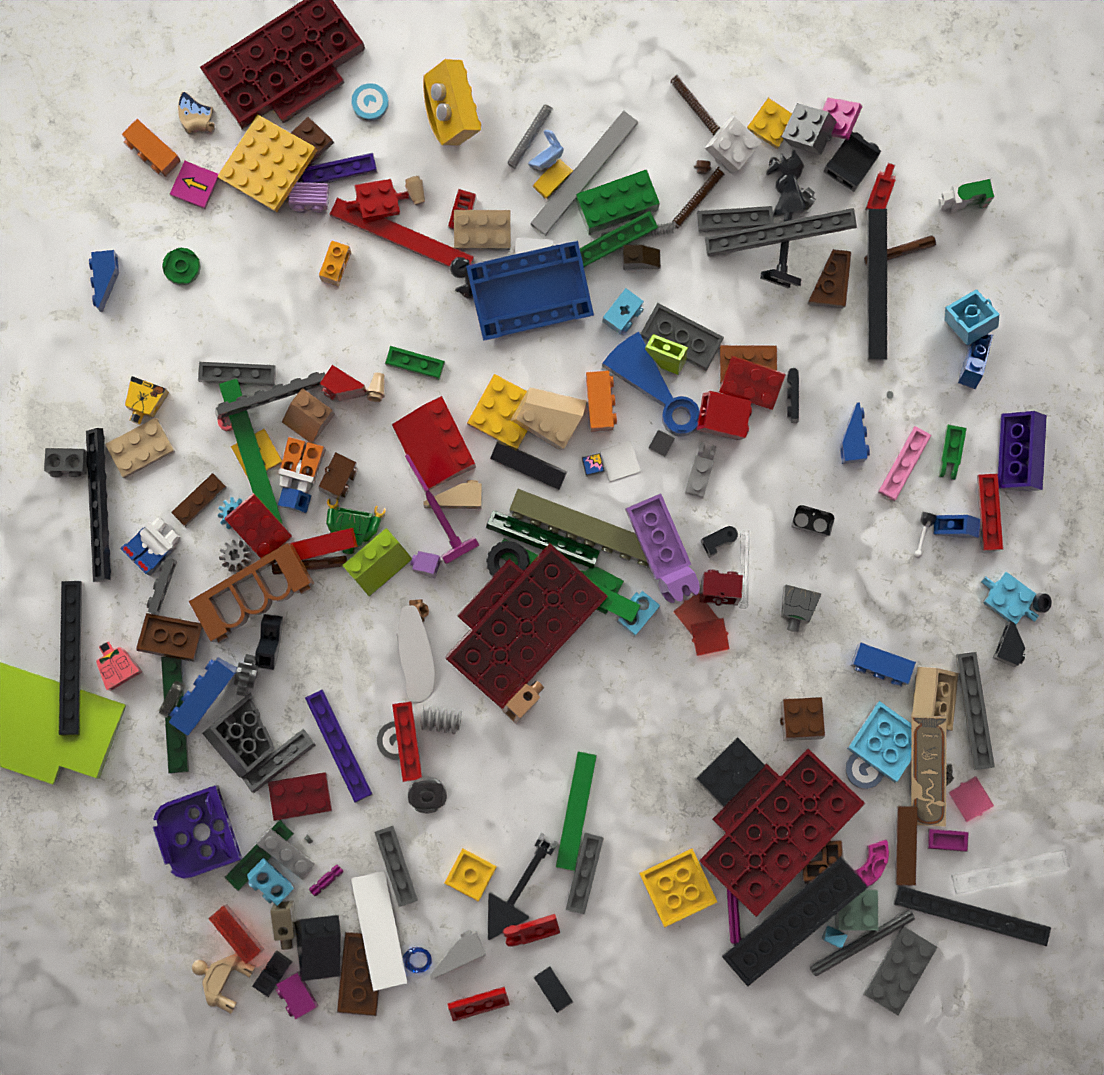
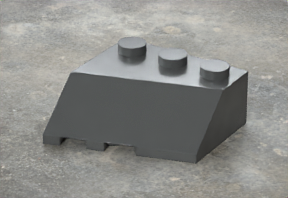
(240, 737)

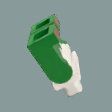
(966, 195)

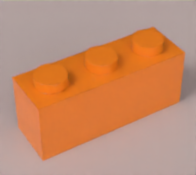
(150, 148)
(600, 401)

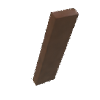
(906, 845)

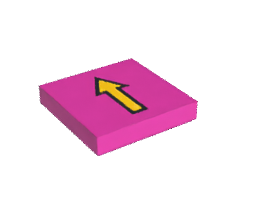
(194, 184)

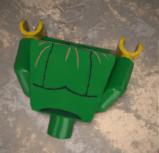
(363, 523)

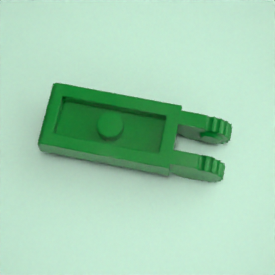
(952, 449)

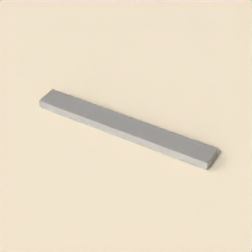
(584, 172)

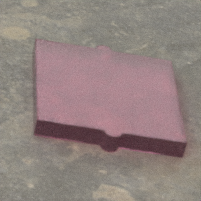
(971, 799)

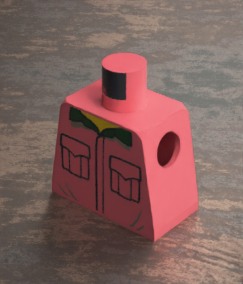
(116, 666)

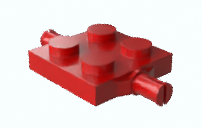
(377, 200)

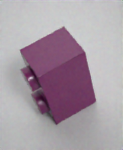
(296, 995)

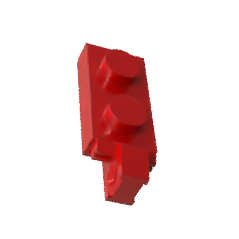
(882, 189)

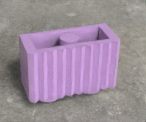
(309, 196)

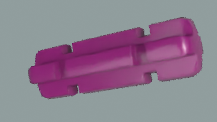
(326, 880)

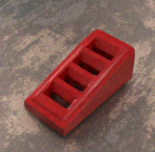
(466, 195)

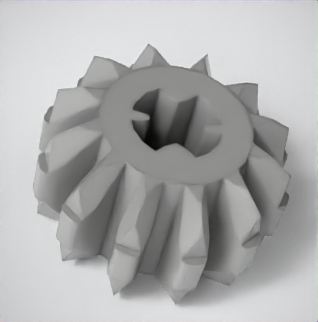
(229, 560)

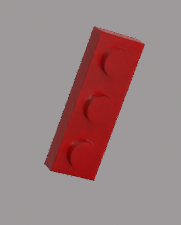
(478, 1004)

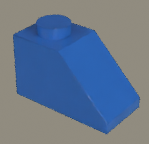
(957, 526)

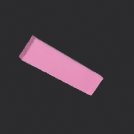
(904, 463)

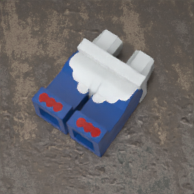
(151, 546)

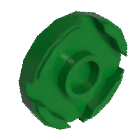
(181, 266)

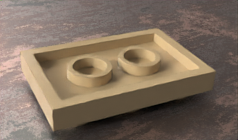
(482, 228)
(139, 447)

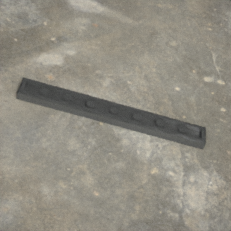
(781, 232)

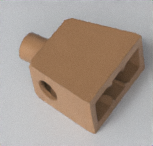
(518, 706)

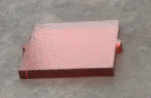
(694, 612)
(709, 636)

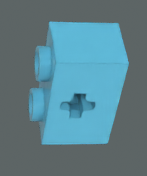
(626, 301)

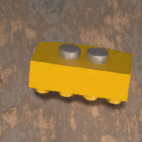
(450, 103)

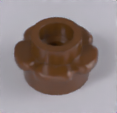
(703, 166)

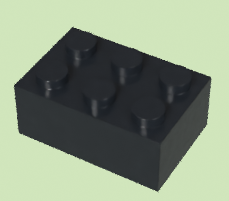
(729, 772)

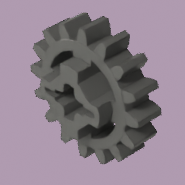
(245, 675)

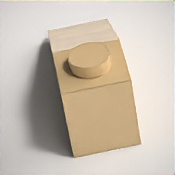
(462, 496)

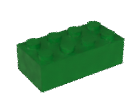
(617, 201)

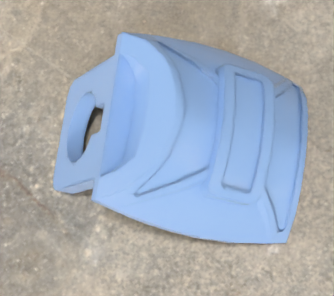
(548, 156)

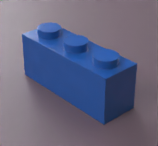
(882, 664)

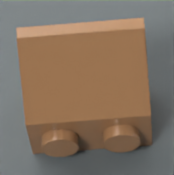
(307, 416)

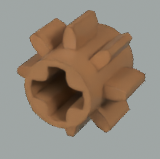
(421, 607)

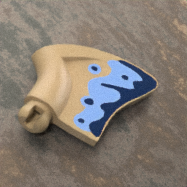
(194, 115)

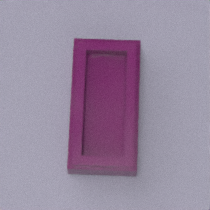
(947, 840)

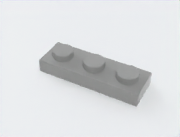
(285, 853)

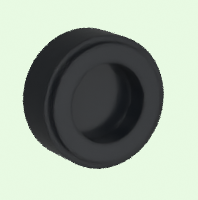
(1042, 602)

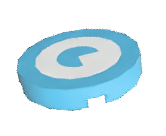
(370, 101)

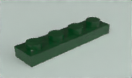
(238, 875)

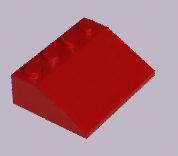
(434, 443)

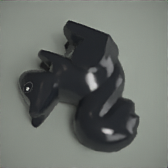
(786, 167)
(459, 270)

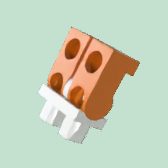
(300, 466)

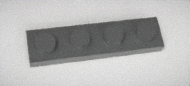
(734, 218)
(245, 373)
(278, 761)
(396, 866)
(584, 873)

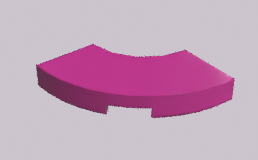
(875, 863)

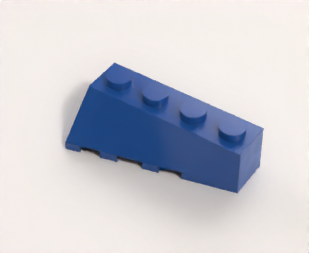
(203, 695)

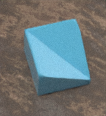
(834, 936)

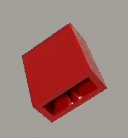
(724, 415)

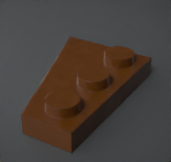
(833, 281)

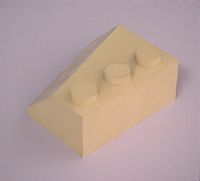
(549, 416)

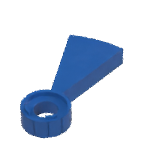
(637, 368)

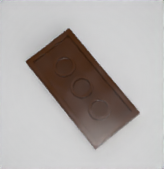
(356, 987)

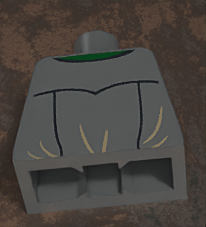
(798, 606)

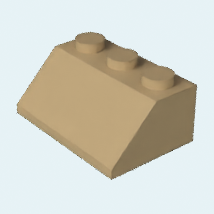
(935, 694)

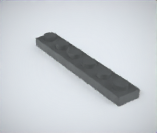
(263, 397)
(975, 711)

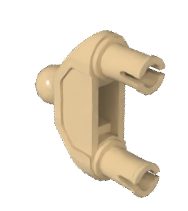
(217, 977)

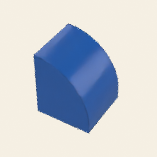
(294, 500)

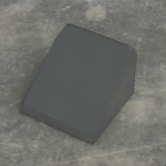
(661, 443)

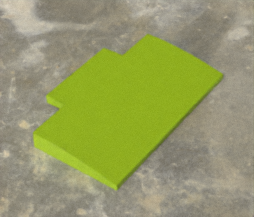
(31, 728)

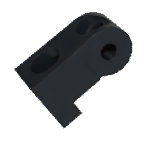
(723, 536)

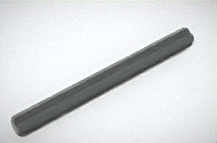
(862, 943)

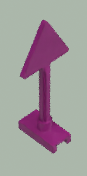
(458, 547)

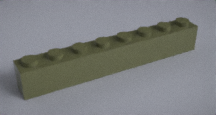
(577, 525)

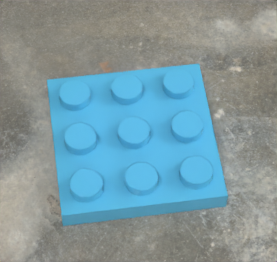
(884, 742)

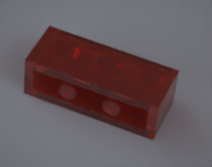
(236, 934)

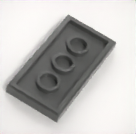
(701, 341)

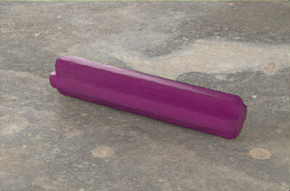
(734, 918)

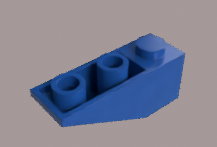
(105, 274)
(975, 362)
(853, 445)

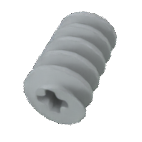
(440, 720)

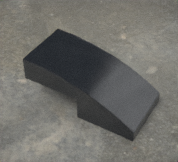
(272, 973)
(553, 989)

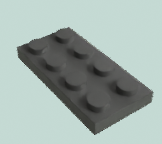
(900, 970)

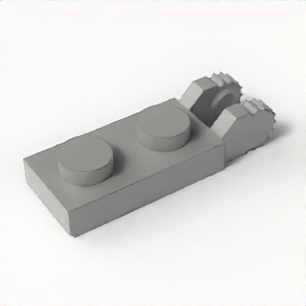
(700, 472)

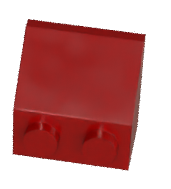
(341, 386)

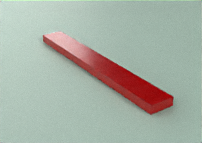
(399, 235)

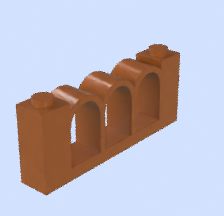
(211, 617)

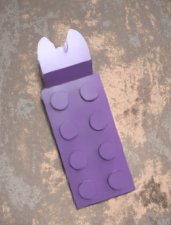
(663, 548)

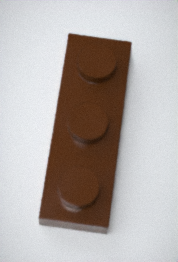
(199, 499)

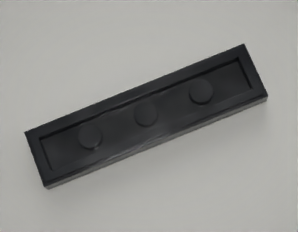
(528, 465)

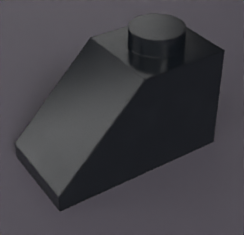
(1010, 646)

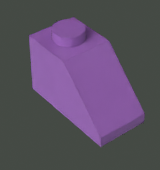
(426, 563)

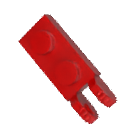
(531, 931)

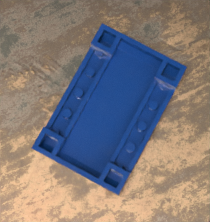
(530, 290)

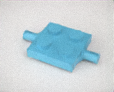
(1009, 598)

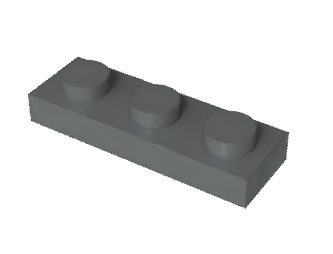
(161, 585)

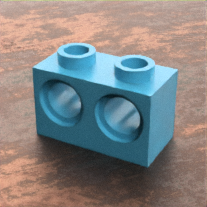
(642, 615)
(273, 879)

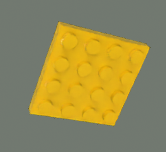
(267, 163)

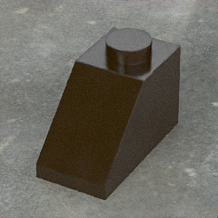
(641, 257)

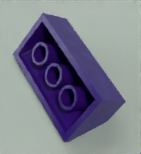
(1022, 451)

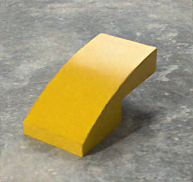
(552, 178)

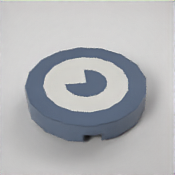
(861, 773)

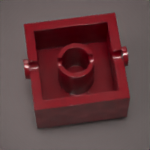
(721, 587)

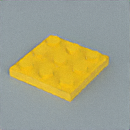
(496, 410)
(678, 887)

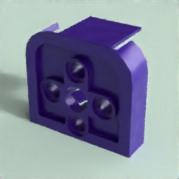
(188, 858)

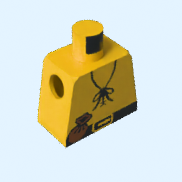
(144, 399)

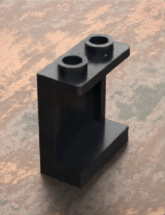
(852, 161)

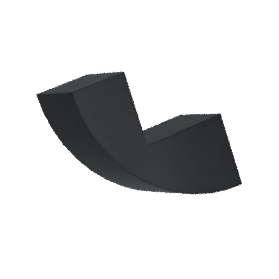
(269, 642)

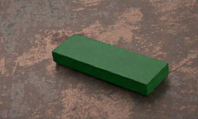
(414, 362)

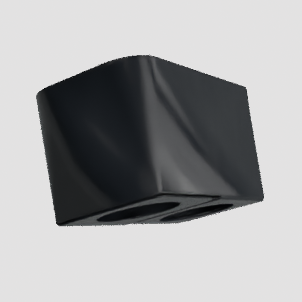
(818, 514)

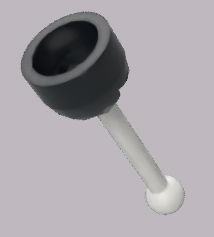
(927, 520)

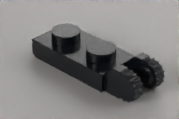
(793, 394)

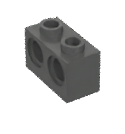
(66, 457)

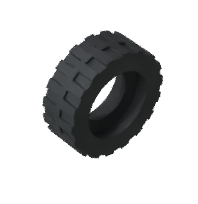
(506, 547)

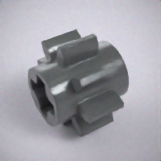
(808, 198)

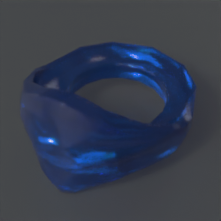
(406, 960)

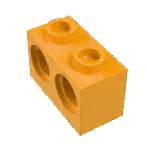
(335, 263)

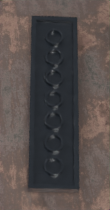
(794, 921)

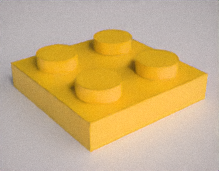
(770, 123)

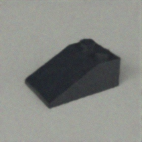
(318, 947)

